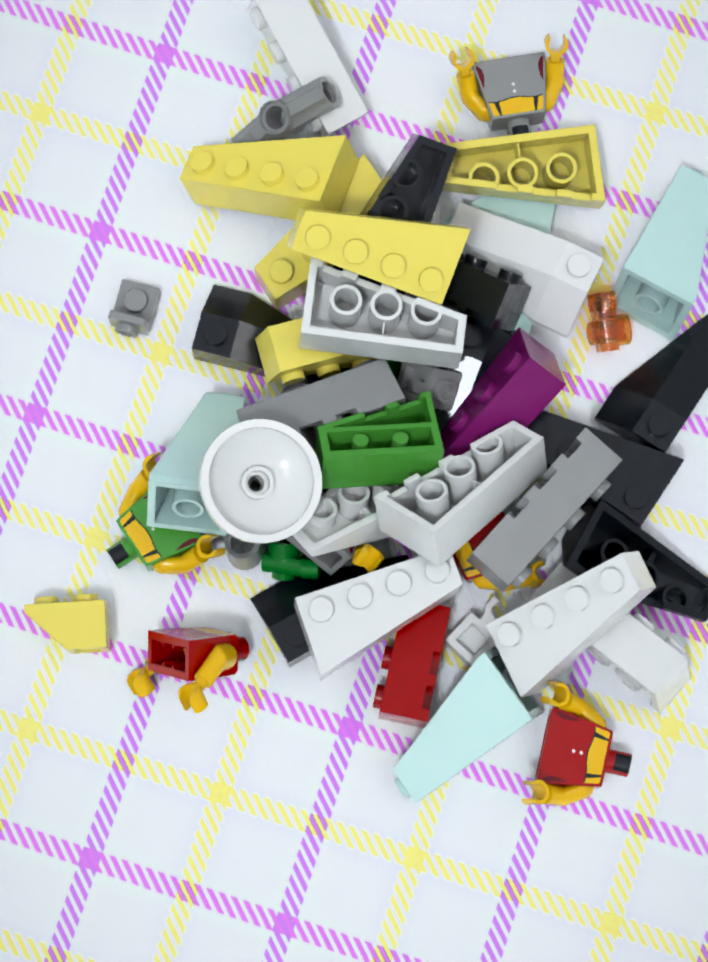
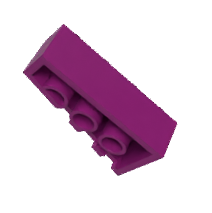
(512, 388)

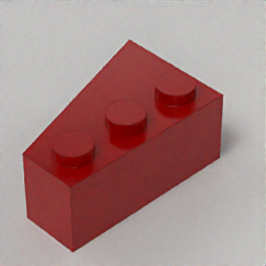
(412, 669)

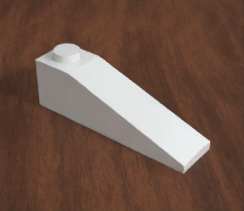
(552, 267)
(343, 520)

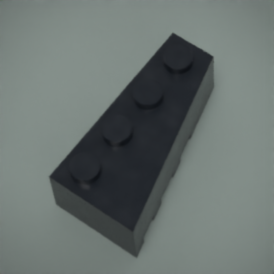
(411, 184)
(635, 481)

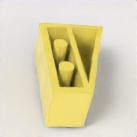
(290, 364)

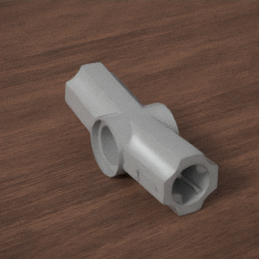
(299, 108)

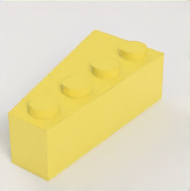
(532, 166)
(272, 175)
(396, 252)
(285, 271)

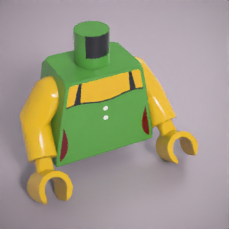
(158, 548)

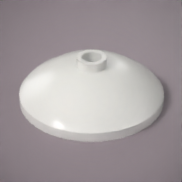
(287, 477)

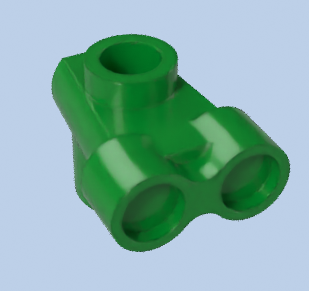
(287, 562)

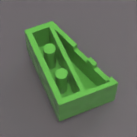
(380, 446)

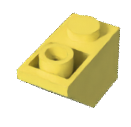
(75, 625)

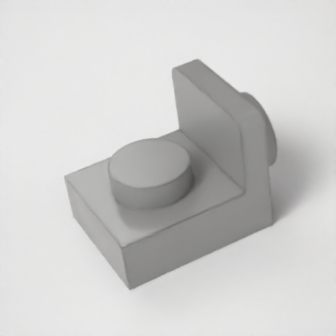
(134, 308)
(421, 378)

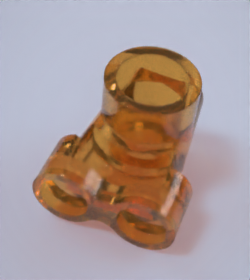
(607, 329)

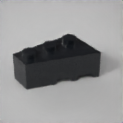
(487, 295)

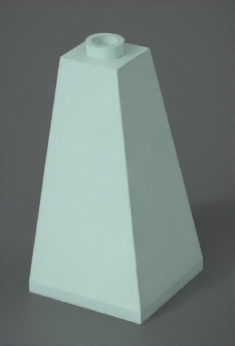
(666, 263)
(174, 481)
(467, 725)

